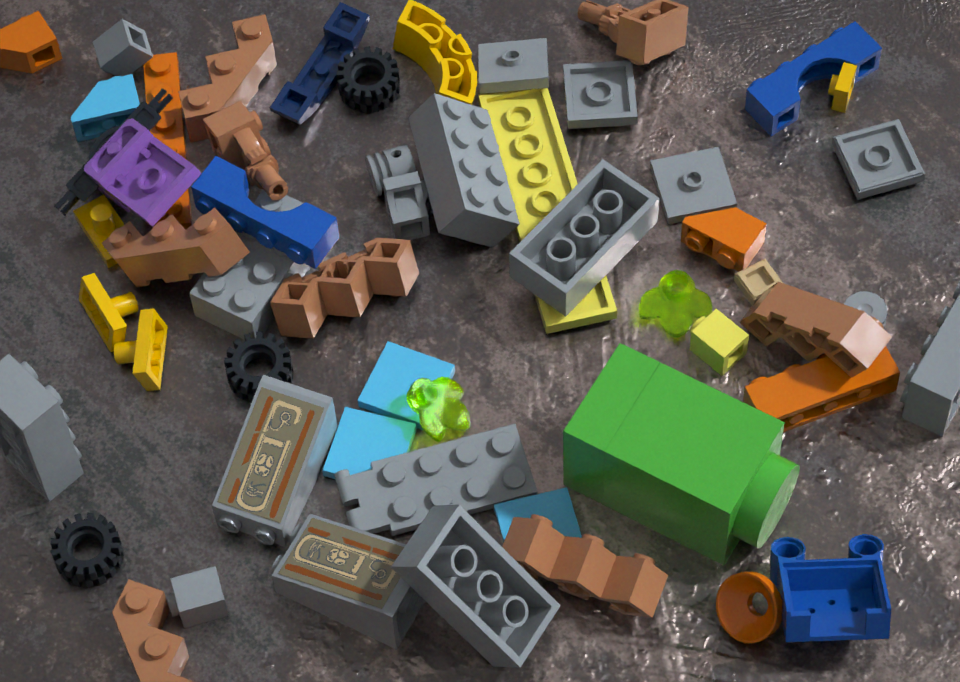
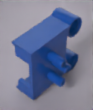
(832, 595)

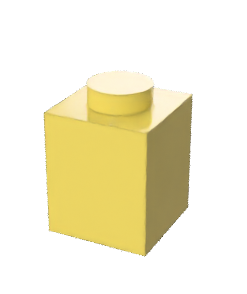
(718, 341)

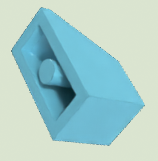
(105, 107)

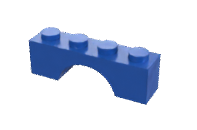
(776, 98)
(300, 233)

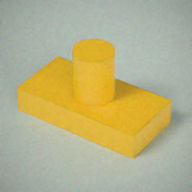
(98, 221)
(106, 312)
(146, 351)

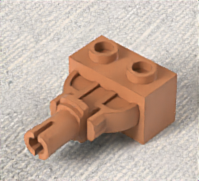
(641, 32)
(237, 139)

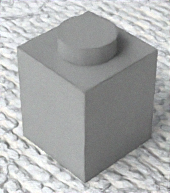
(122, 49)
(197, 597)

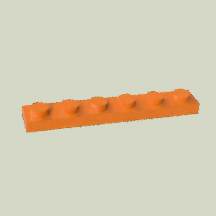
(160, 73)

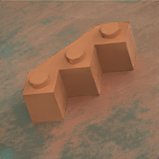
(232, 75)
(175, 252)
(344, 286)
(817, 327)
(586, 566)
(153, 652)

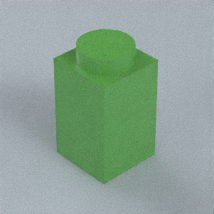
(678, 456)

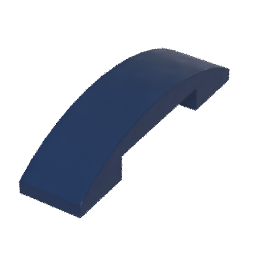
(319, 75)

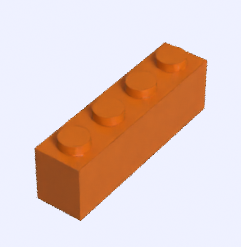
(820, 389)

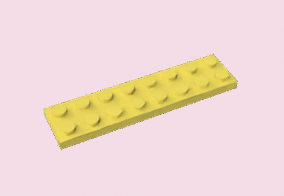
(539, 180)

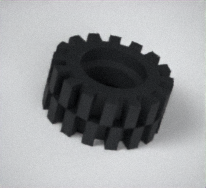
(370, 95)
(252, 350)
(78, 532)

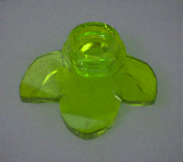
(675, 308)
(438, 406)

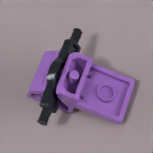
(133, 167)

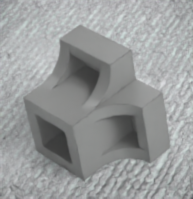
(407, 206)

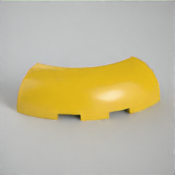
(438, 50)

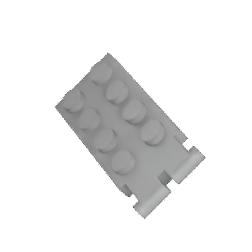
(463, 471)

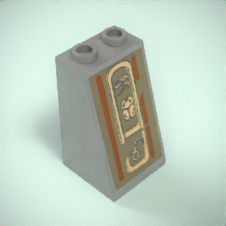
(275, 461)
(348, 578)

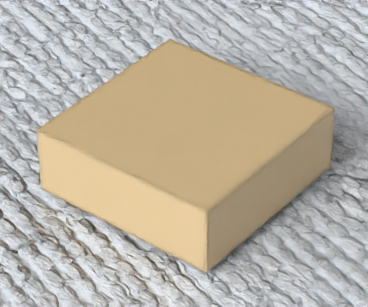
(756, 280)

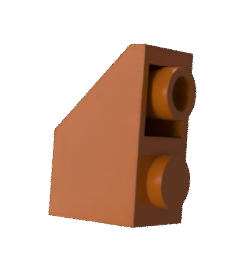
(28, 45)
(725, 235)

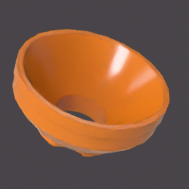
(736, 607)

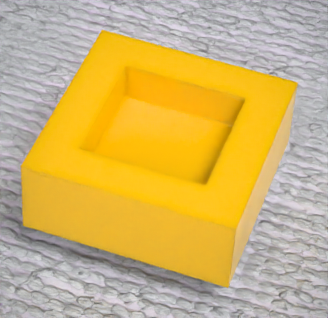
(842, 86)

